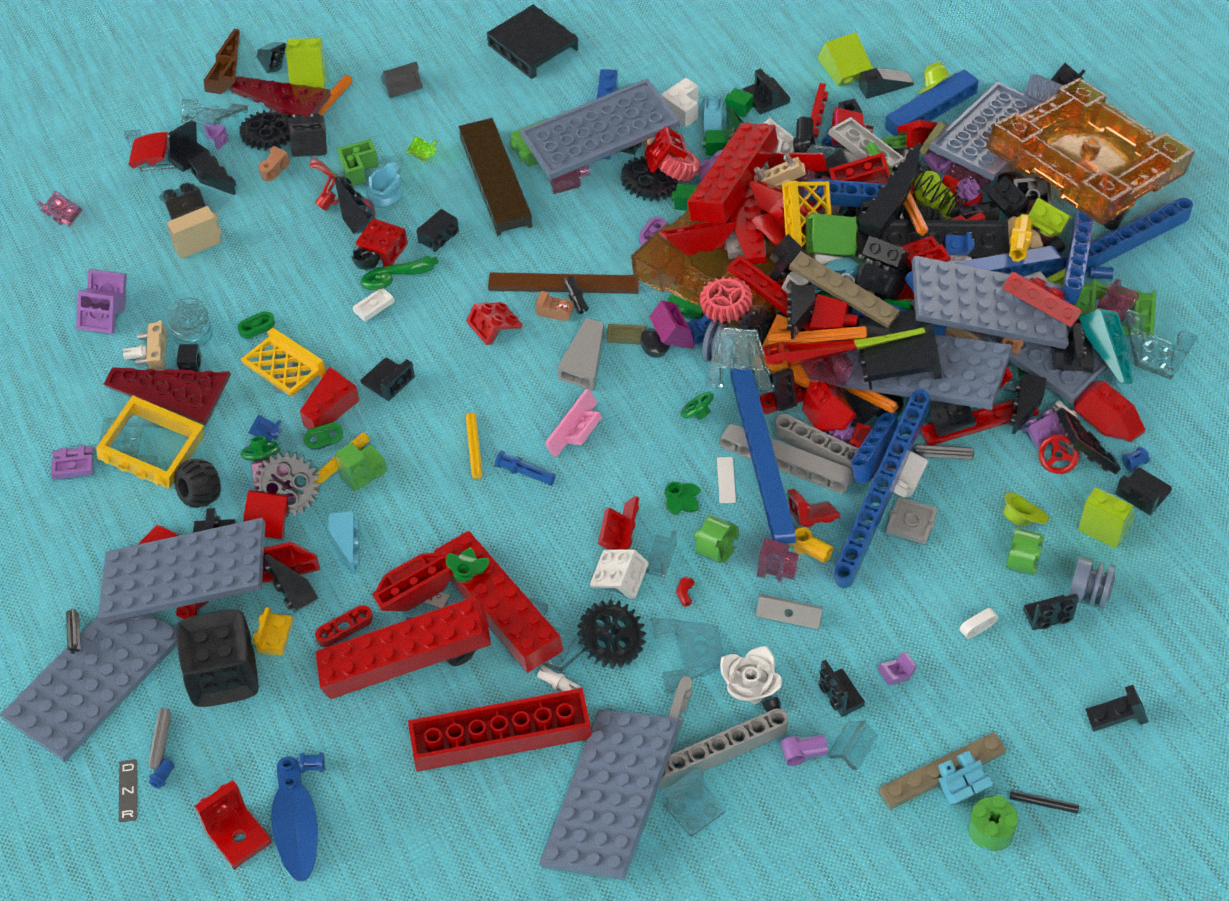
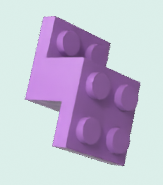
(101, 301)

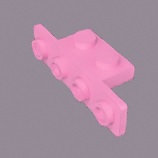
(575, 425)

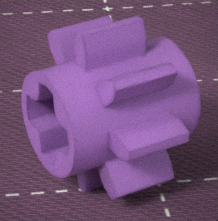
(967, 189)
(843, 435)

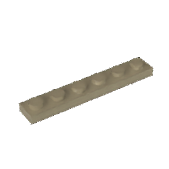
(844, 289)
(927, 777)

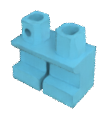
(964, 781)

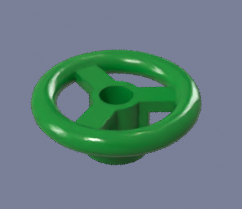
(698, 406)
(259, 447)

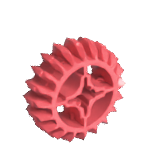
(678, 167)
(726, 299)

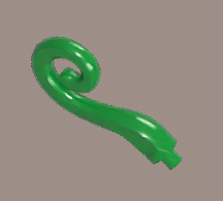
(383, 275)

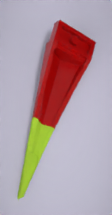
(804, 352)

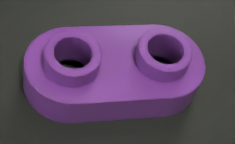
(651, 228)

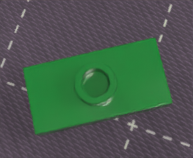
(687, 308)

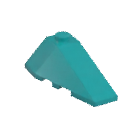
(1104, 332)

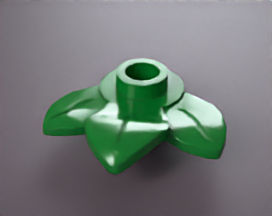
(683, 499)
(466, 563)

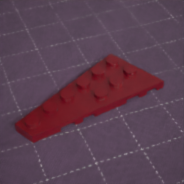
(282, 97)
(178, 391)

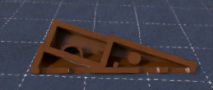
(224, 70)

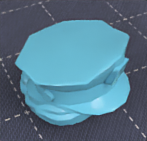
(385, 185)

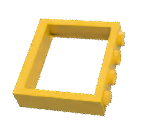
(159, 416)

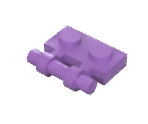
(72, 462)

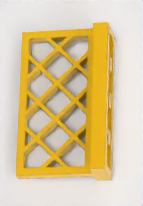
(792, 206)
(283, 345)

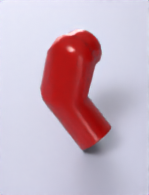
(682, 590)

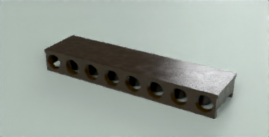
(495, 176)

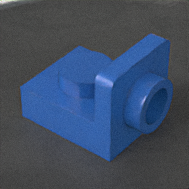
(959, 244)

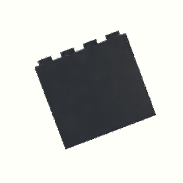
(530, 39)
(901, 356)

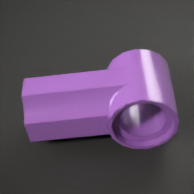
(797, 749)

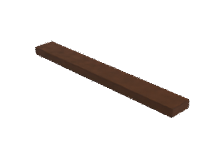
(554, 282)

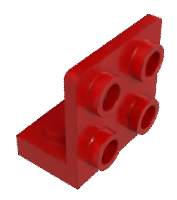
(666, 141)
(773, 223)
(383, 239)
(489, 318)
(807, 514)

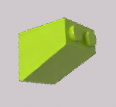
(844, 59)
(306, 62)
(1106, 517)

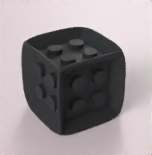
(217, 658)

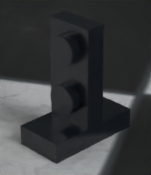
(784, 389)
(1117, 711)

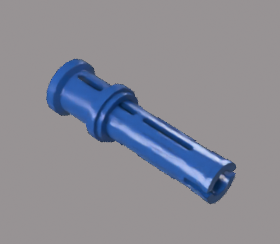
(516, 465)

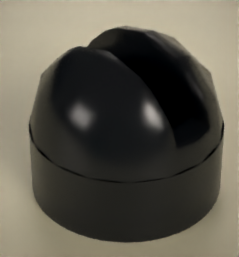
(771, 704)

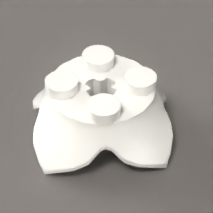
(757, 664)

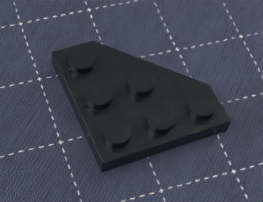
(1086, 442)

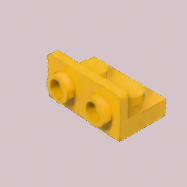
(272, 633)

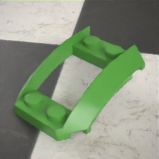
(1145, 304)

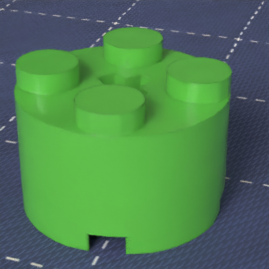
(716, 539)
(1025, 551)
(993, 823)

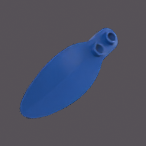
(294, 821)

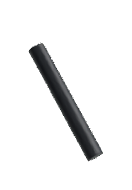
(1042, 801)

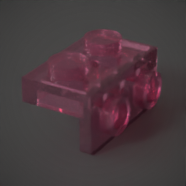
(61, 208)
(1118, 299)

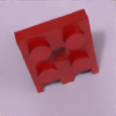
(224, 818)

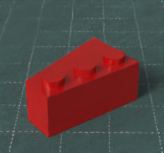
(868, 170)
(329, 400)

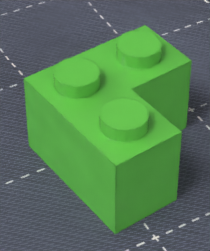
(356, 159)
(360, 467)

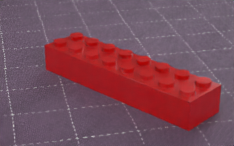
(732, 172)
(507, 608)
(403, 648)
(499, 729)

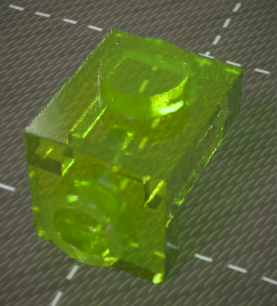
(422, 149)

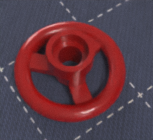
(1057, 447)

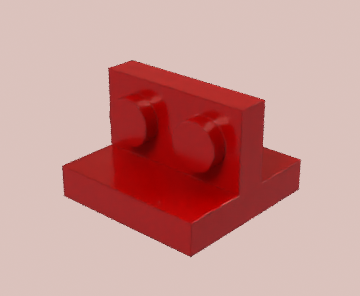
(916, 131)

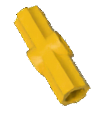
(1020, 238)
(810, 545)

